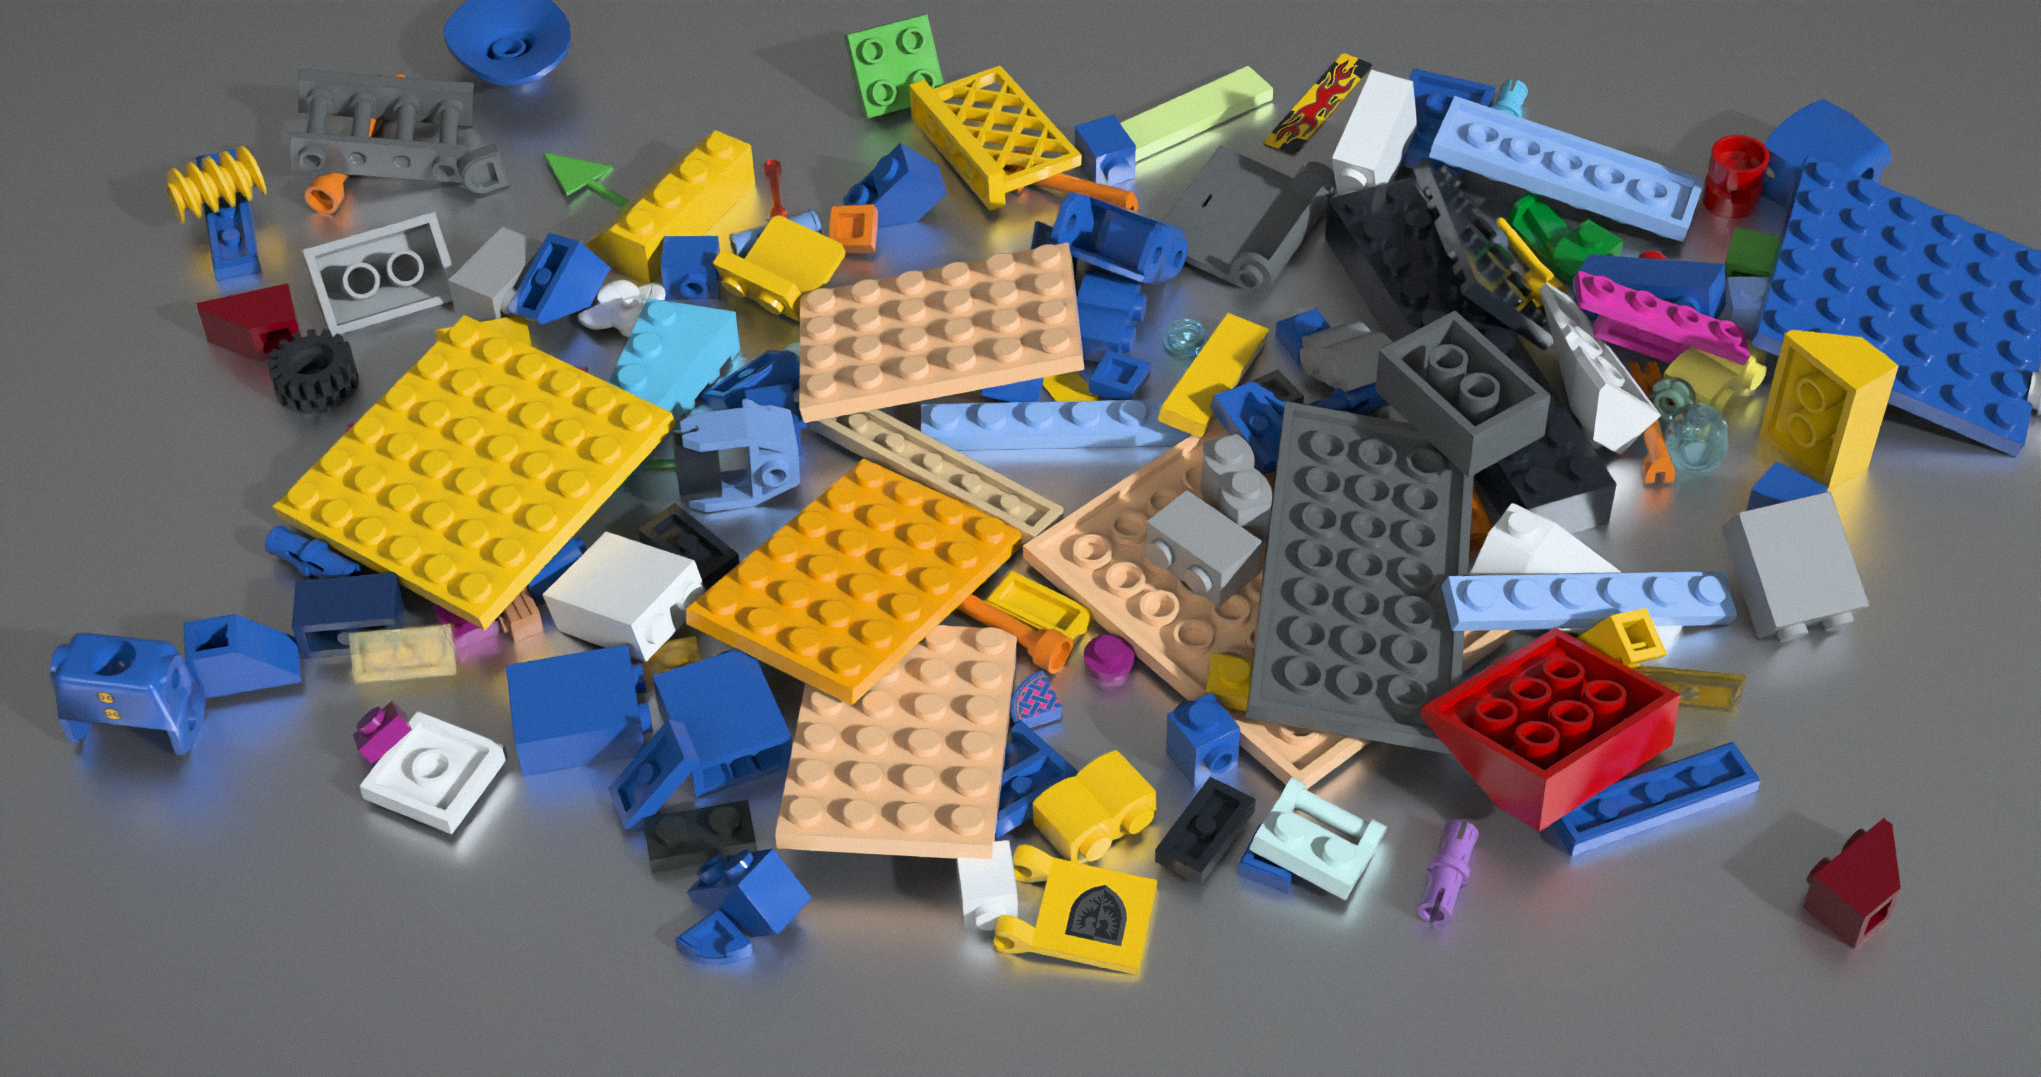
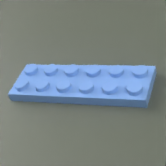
(1567, 168)

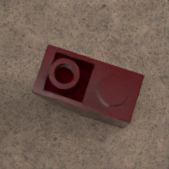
(251, 321)
(1858, 886)

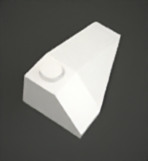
(1596, 382)
(1533, 546)

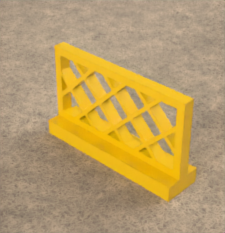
(964, 144)

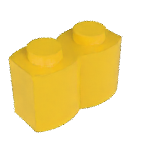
(1095, 808)

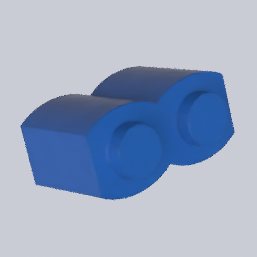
(1108, 313)

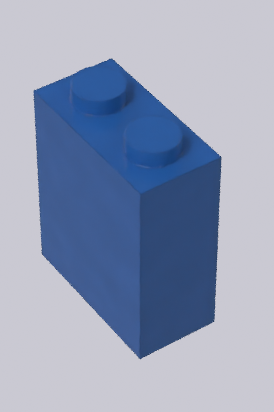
(577, 709)
(728, 719)

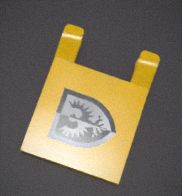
(1084, 913)

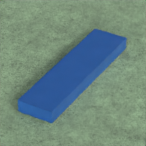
(231, 235)
(1658, 798)

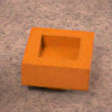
(854, 227)

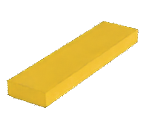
(1213, 371)

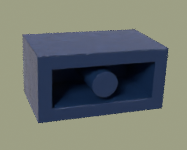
(334, 607)

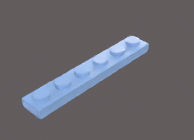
(1049, 425)
(1586, 599)

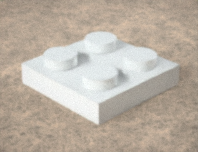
(434, 772)

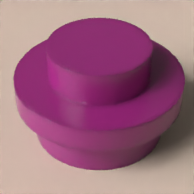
(1108, 658)

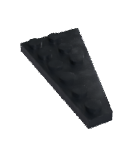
(1478, 259)

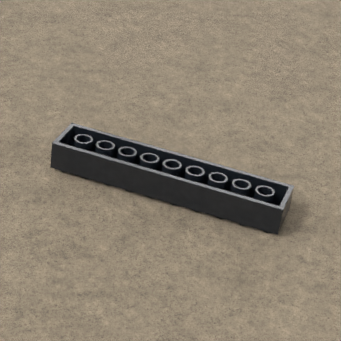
(1408, 281)

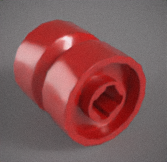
(1735, 176)

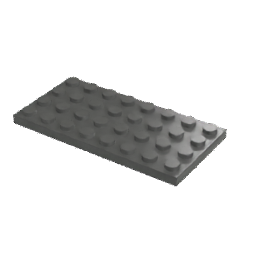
(1354, 579)

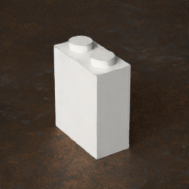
(1375, 134)
(624, 595)

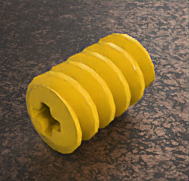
(213, 182)

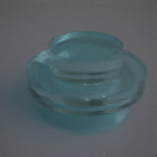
(1184, 339)

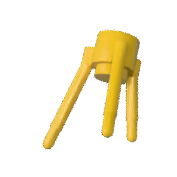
(1538, 272)

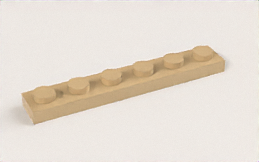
(941, 468)

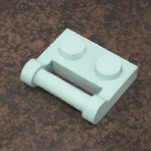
(1312, 850)

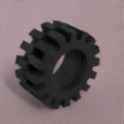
(315, 389)

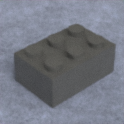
(1462, 393)

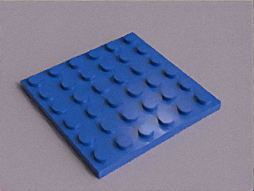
(1921, 288)

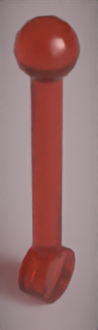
(772, 169)

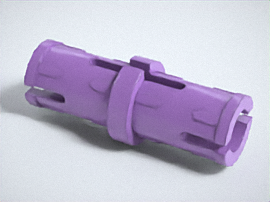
(1448, 872)

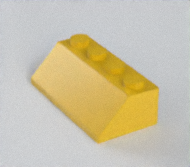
(678, 201)

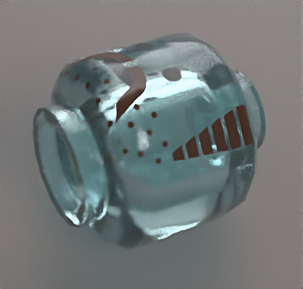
(1696, 438)

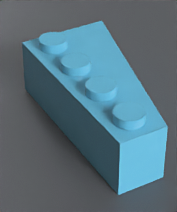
(675, 355)

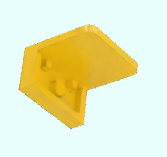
(781, 266)

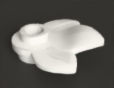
(620, 305)

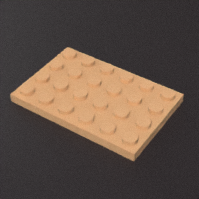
(938, 332)
(911, 759)

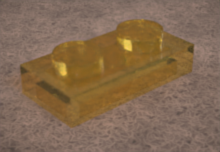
(403, 653)

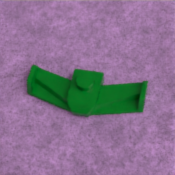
(1555, 241)

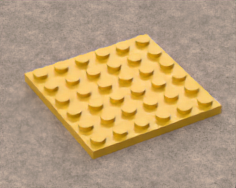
(474, 469)

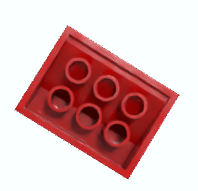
(1553, 726)

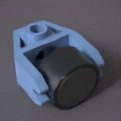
(770, 456)

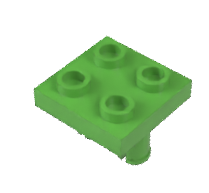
(889, 60)

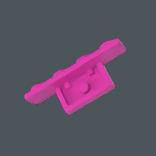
(1654, 325)

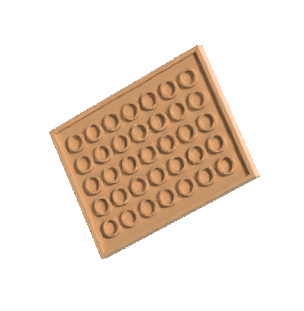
(1103, 565)

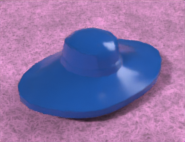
(508, 39)

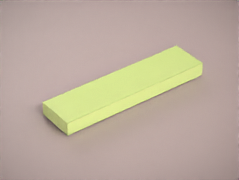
(1197, 111)

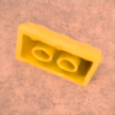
(1827, 403)

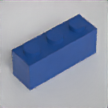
(1674, 281)

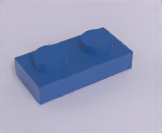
(654, 774)

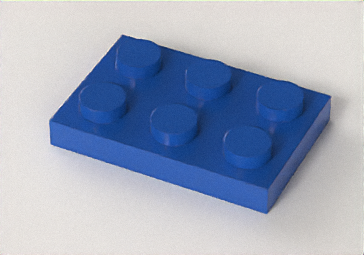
(1432, 100)

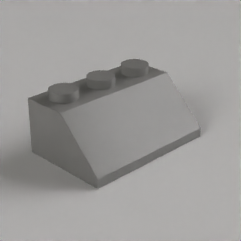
(380, 274)

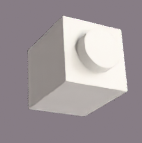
(987, 888)

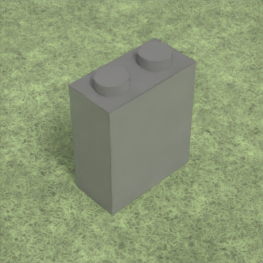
(1795, 567)

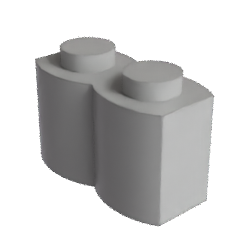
(1343, 355)
(1234, 484)

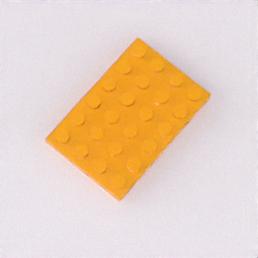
(855, 580)

